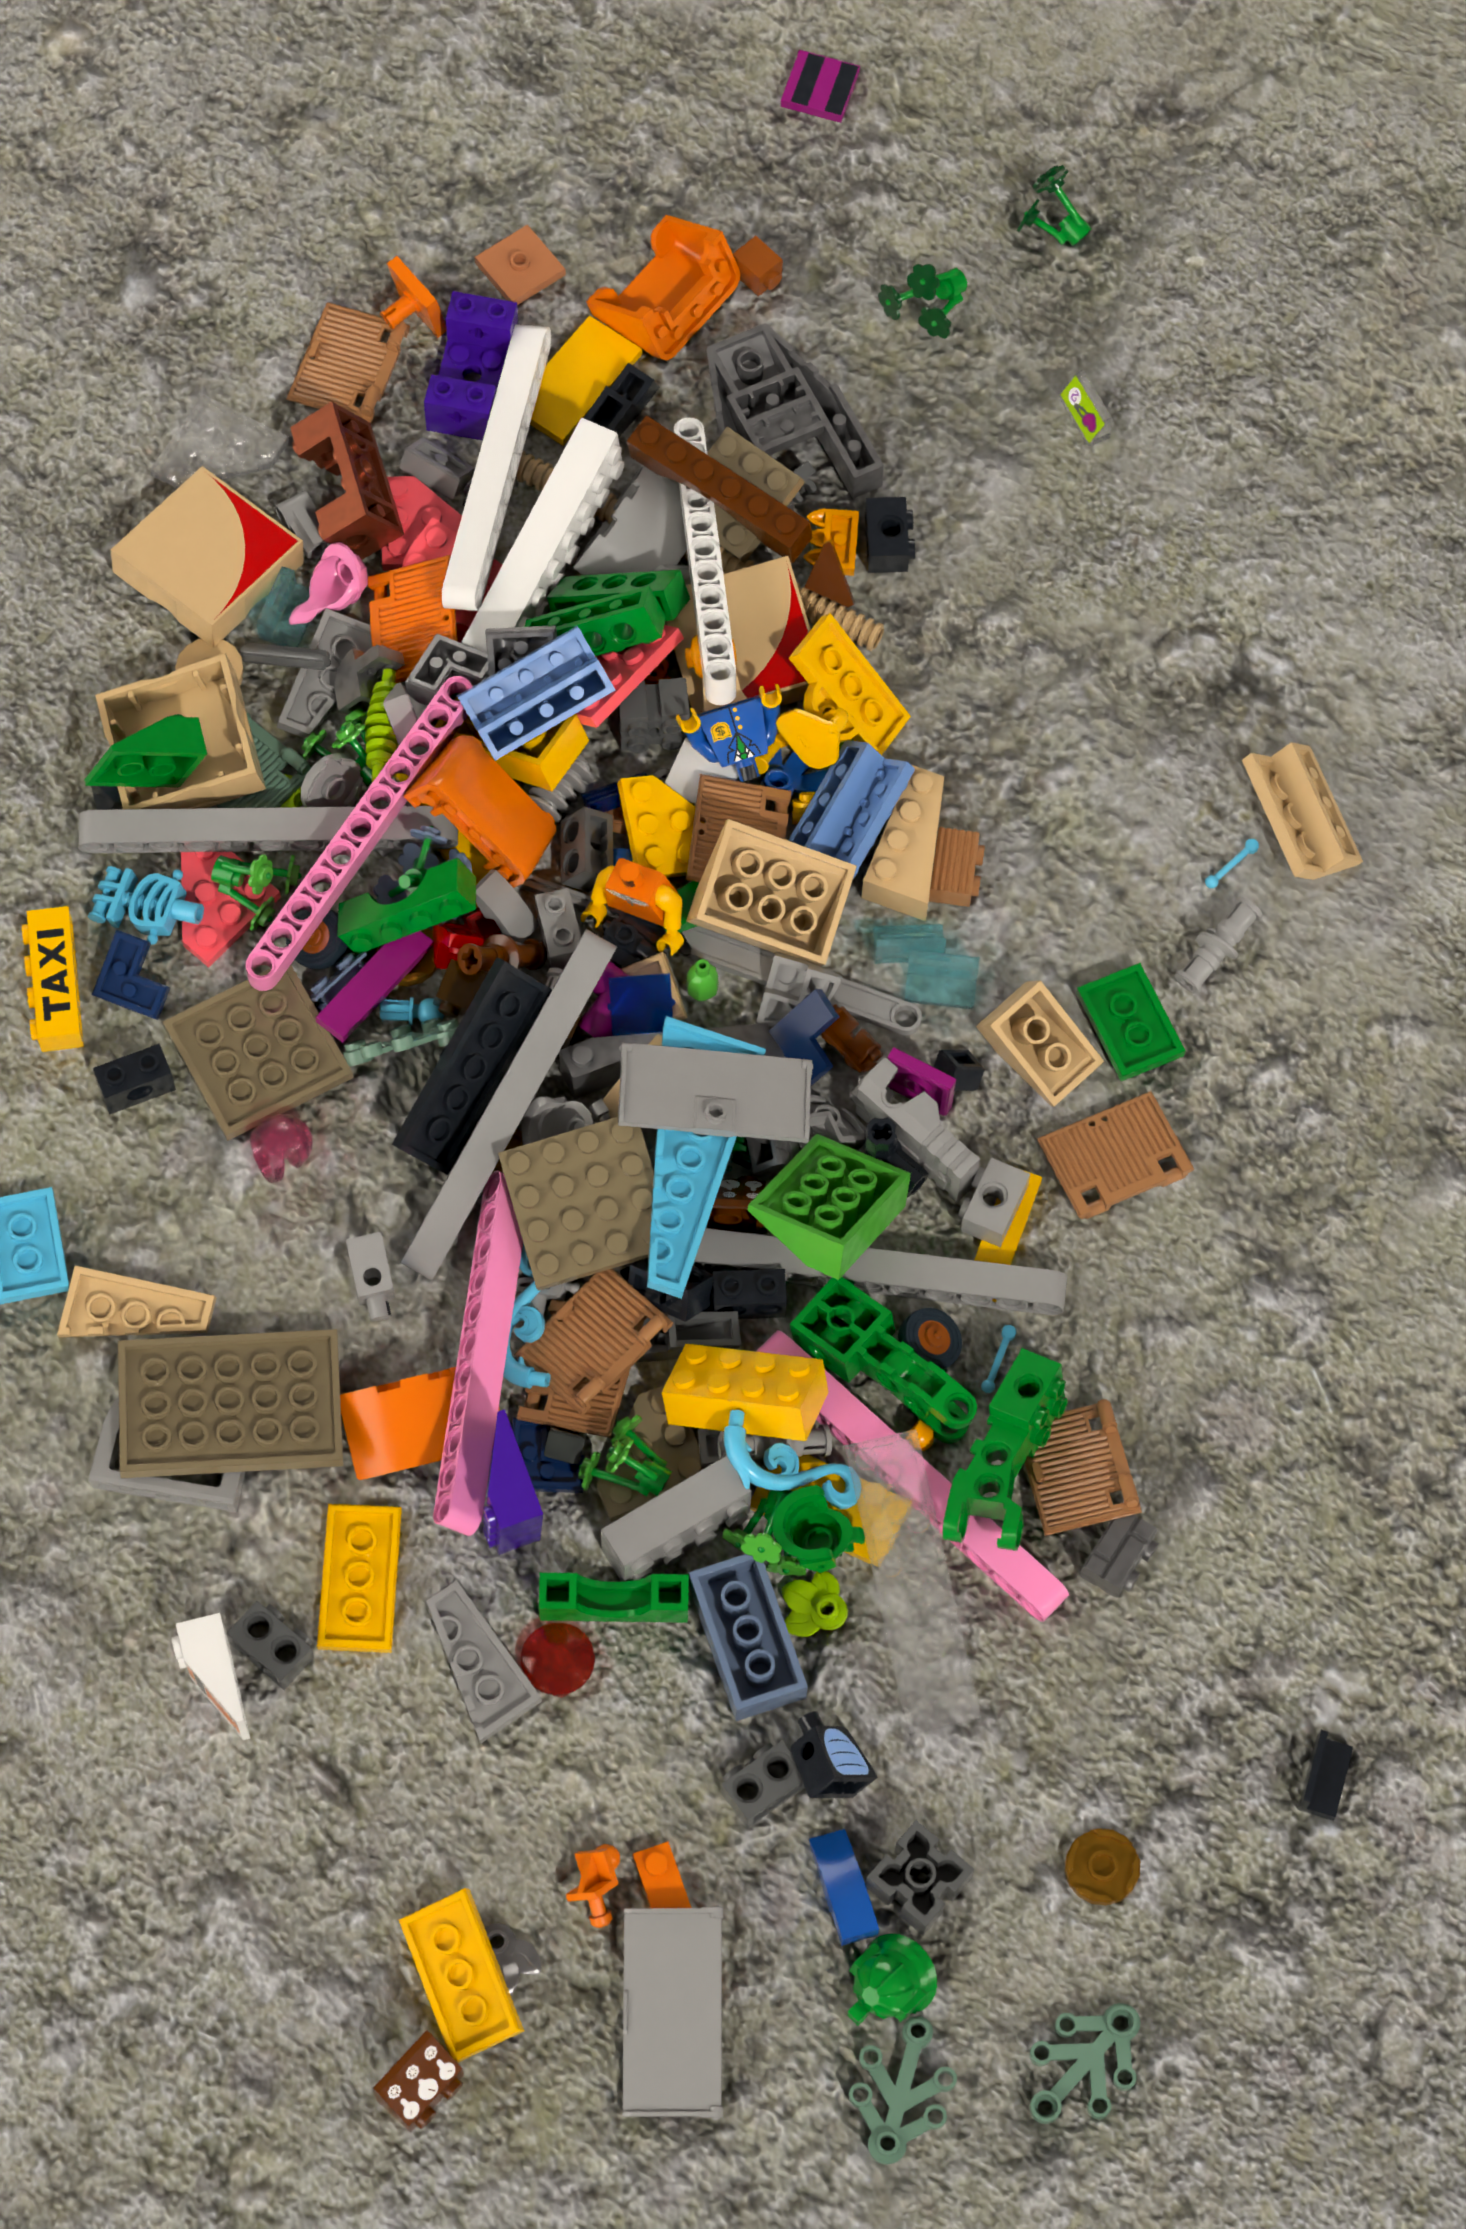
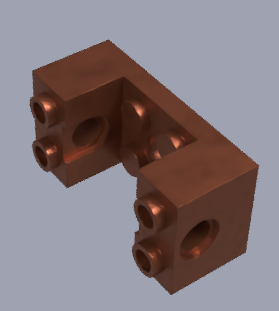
(346, 445)

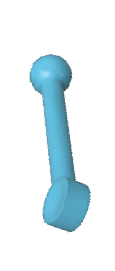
(1251, 847)
(1008, 1333)

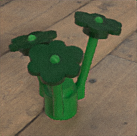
(1073, 225)
(927, 284)

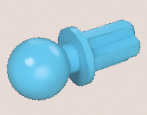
(406, 1010)

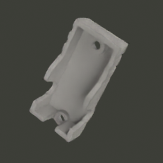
(917, 1130)

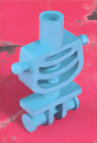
(156, 895)

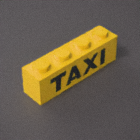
(54, 979)

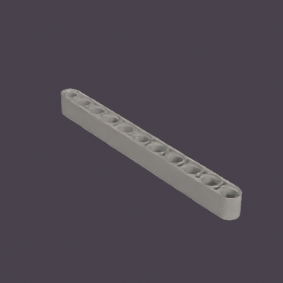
(242, 829)
(508, 1105)
(896, 1273)

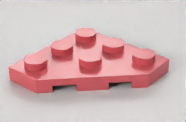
(415, 508)
(223, 916)

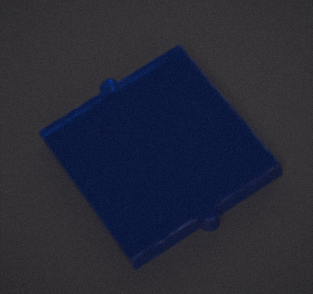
(639, 1003)

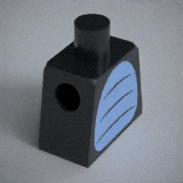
(830, 1760)

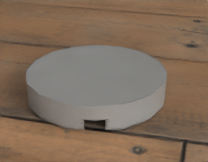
(332, 782)

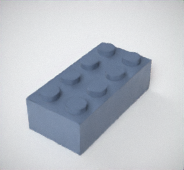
(747, 1636)

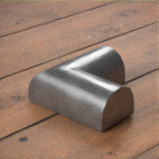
(513, 643)
(442, 661)

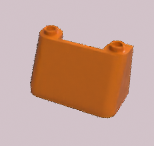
(674, 290)
(485, 808)

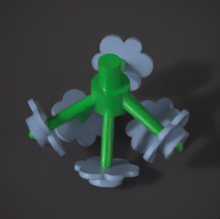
(416, 861)

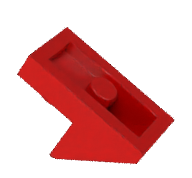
(449, 939)

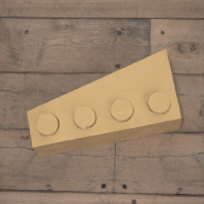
(905, 855)

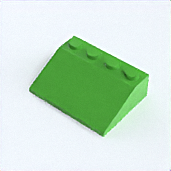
(831, 1204)

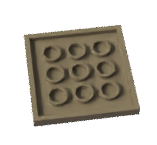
(257, 1052)
(582, 1200)

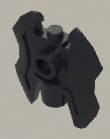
(634, 938)

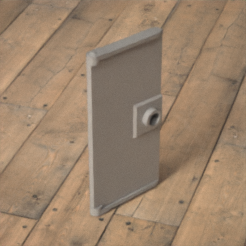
(714, 1092)
(672, 2012)

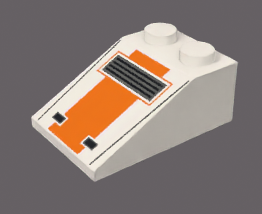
(206, 1654)

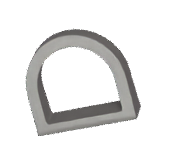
(104, 1476)

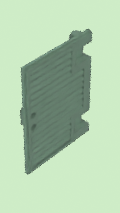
(272, 758)

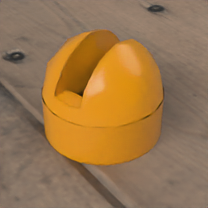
(925, 1434)

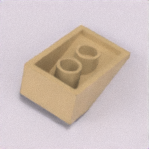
(1040, 1042)

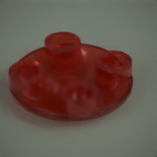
(557, 1659)

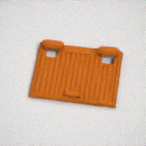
(411, 612)

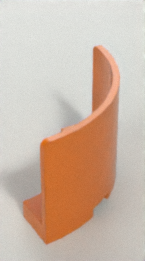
(398, 1423)

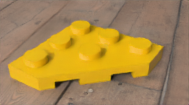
(657, 824)

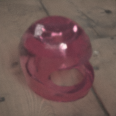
(275, 1140)

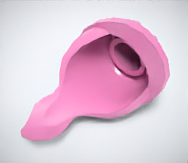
(333, 584)

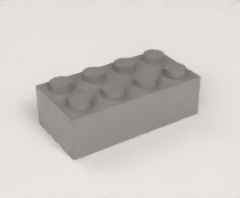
(676, 1521)

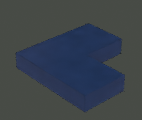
(120, 977)
(800, 1028)
(545, 1472)

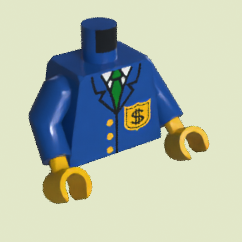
(736, 732)

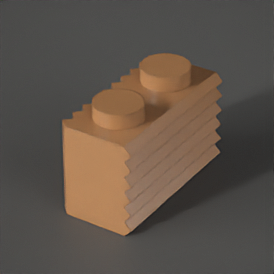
(954, 867)

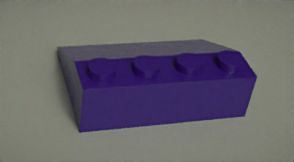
(512, 1509)

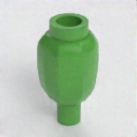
(702, 980)

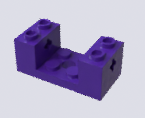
(478, 343)

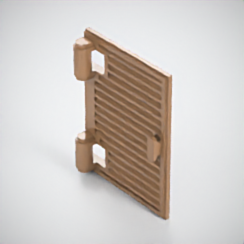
(348, 361)
(733, 800)
(1115, 1154)
(594, 1339)
(558, 1413)
(1081, 1471)

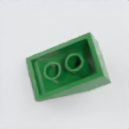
(153, 756)

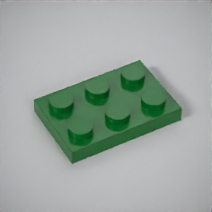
(1130, 1022)

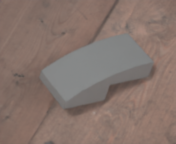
(504, 905)

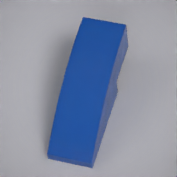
(844, 1887)

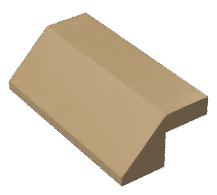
(1302, 811)

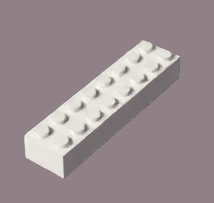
(551, 532)

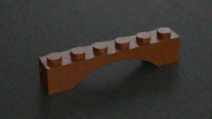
(756, 510)

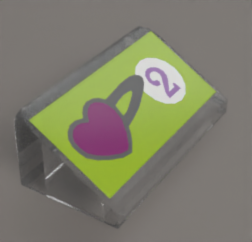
(1086, 409)

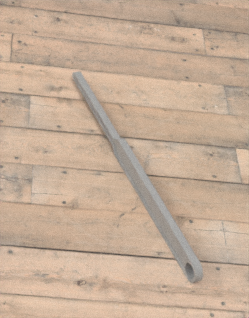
(756, 964)

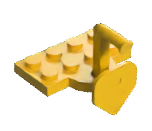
(846, 690)

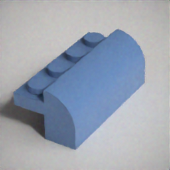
(536, 693)
(852, 803)

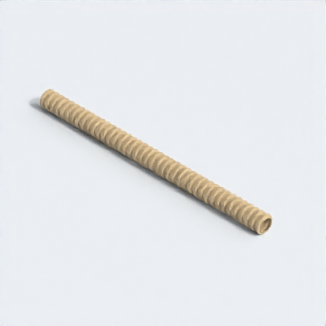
(854, 625)

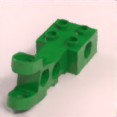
(856, 1335)
(1019, 1424)

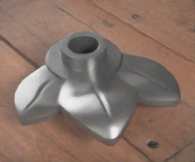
(514, 1956)

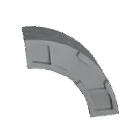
(643, 531)

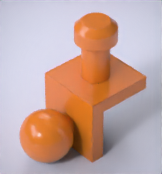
(596, 1879)

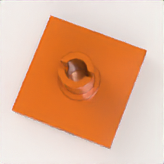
(413, 299)

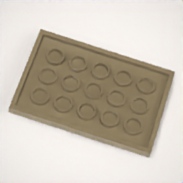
(229, 1403)

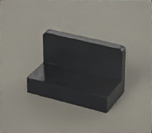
(1325, 1777)

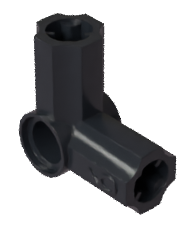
(883, 1145)

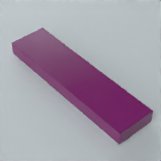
(373, 984)

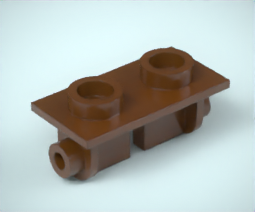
(859, 1051)

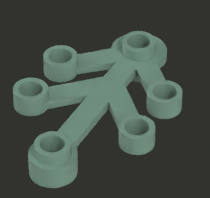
(402, 1039)
(1089, 2058)
(899, 2096)

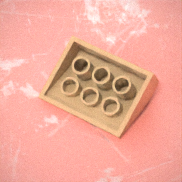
(772, 893)

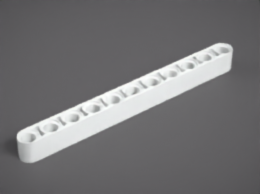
(496, 468)
(707, 581)

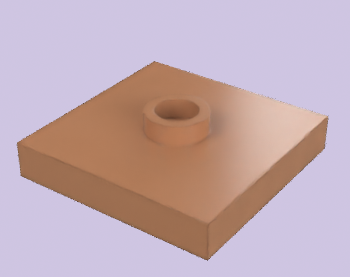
(520, 265)

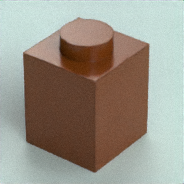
(758, 266)

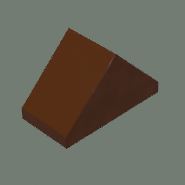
(829, 578)

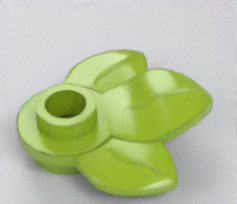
(808, 1602)

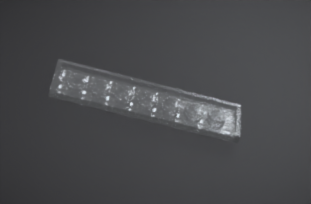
(913, 1582)

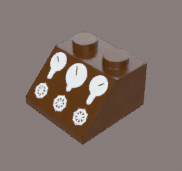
(731, 1205)
(419, 2083)

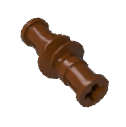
(475, 958)

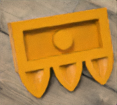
(842, 529)

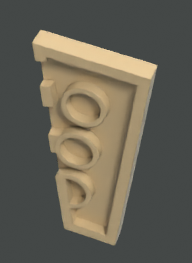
(122, 1306)

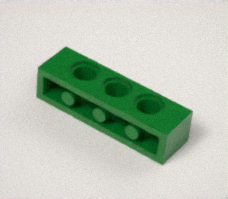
(666, 585)
(612, 621)

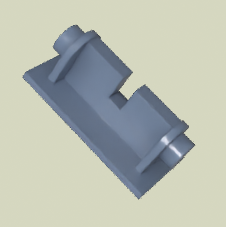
(327, 988)

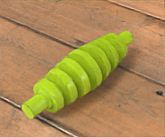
(379, 734)

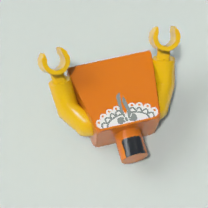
(641, 894)

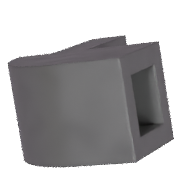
(360, 673)

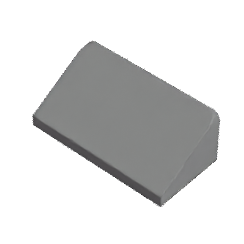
(436, 467)
(401, 715)

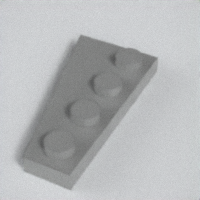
(314, 690)
(484, 1670)

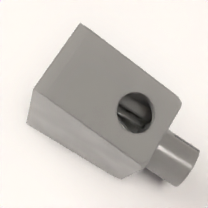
(369, 1262)

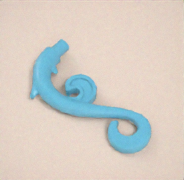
(533, 1328)
(786, 1457)

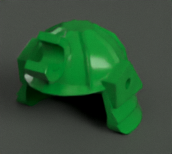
(813, 1530)
(892, 1979)

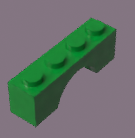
(442, 895)
(642, 1600)

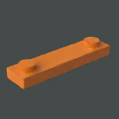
(661, 1877)

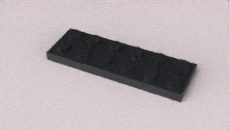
(472, 1066)

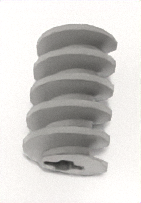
(551, 801)

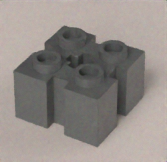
(651, 713)
(917, 1855)

